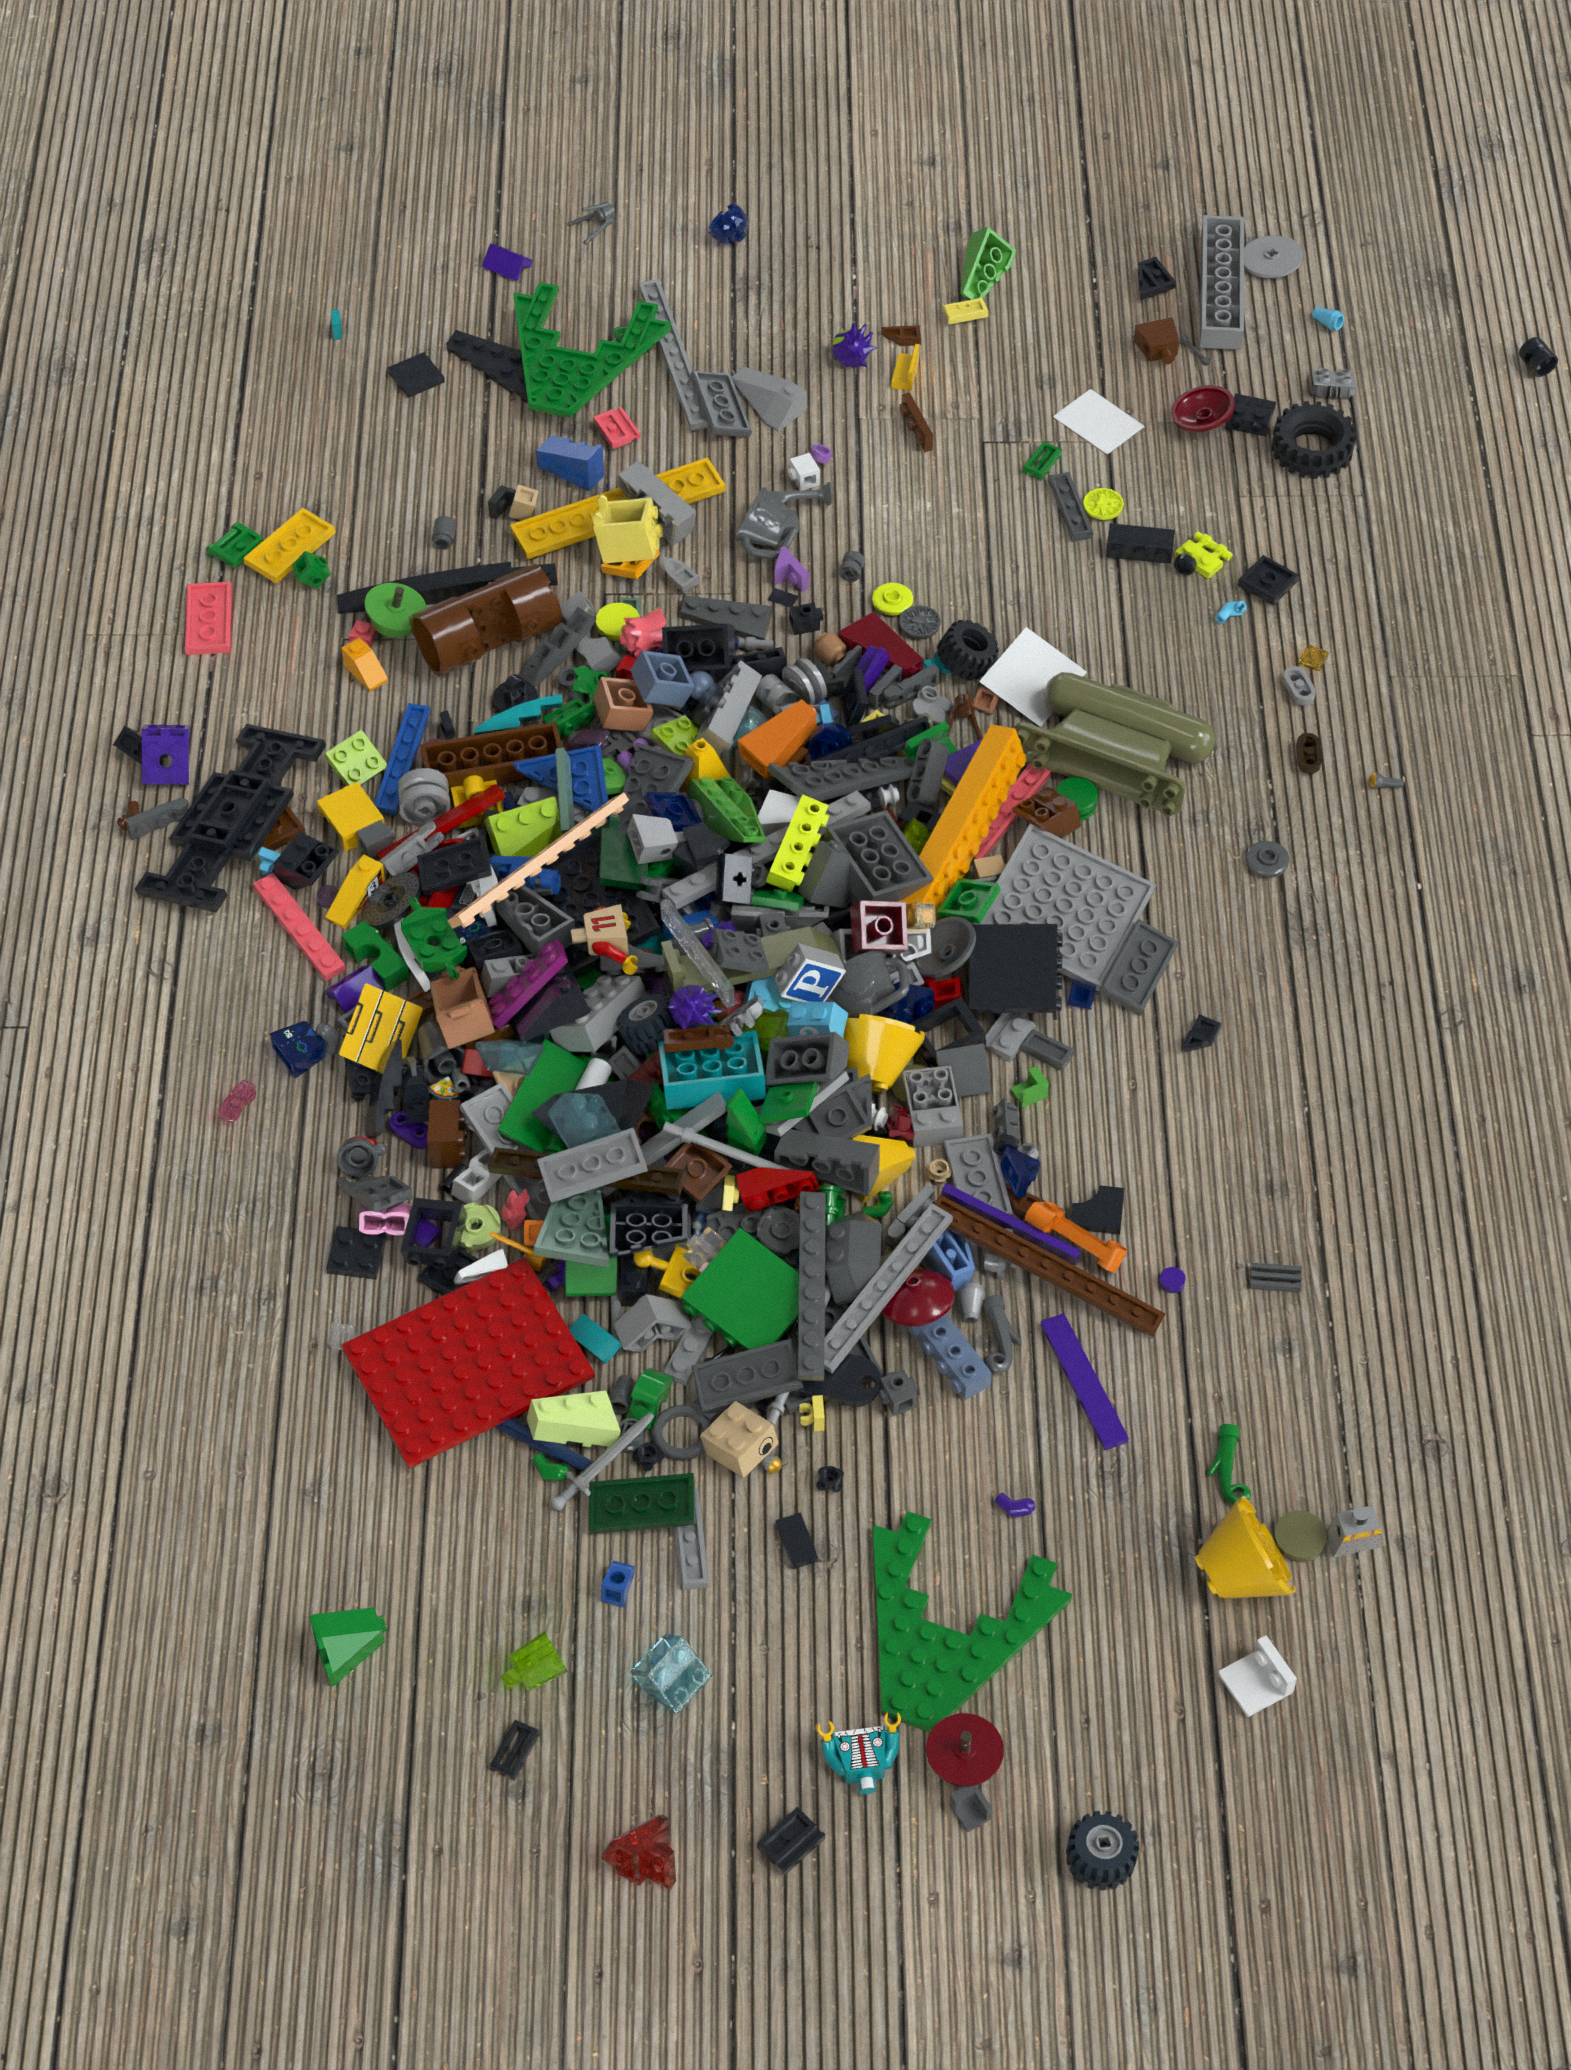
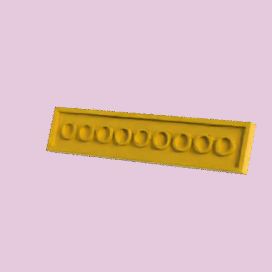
(575, 522)

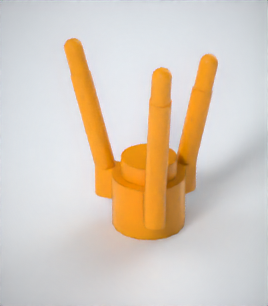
(536, 1262)

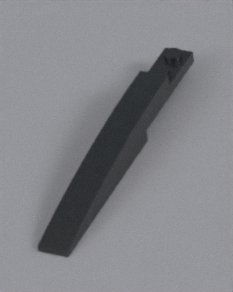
(442, 585)

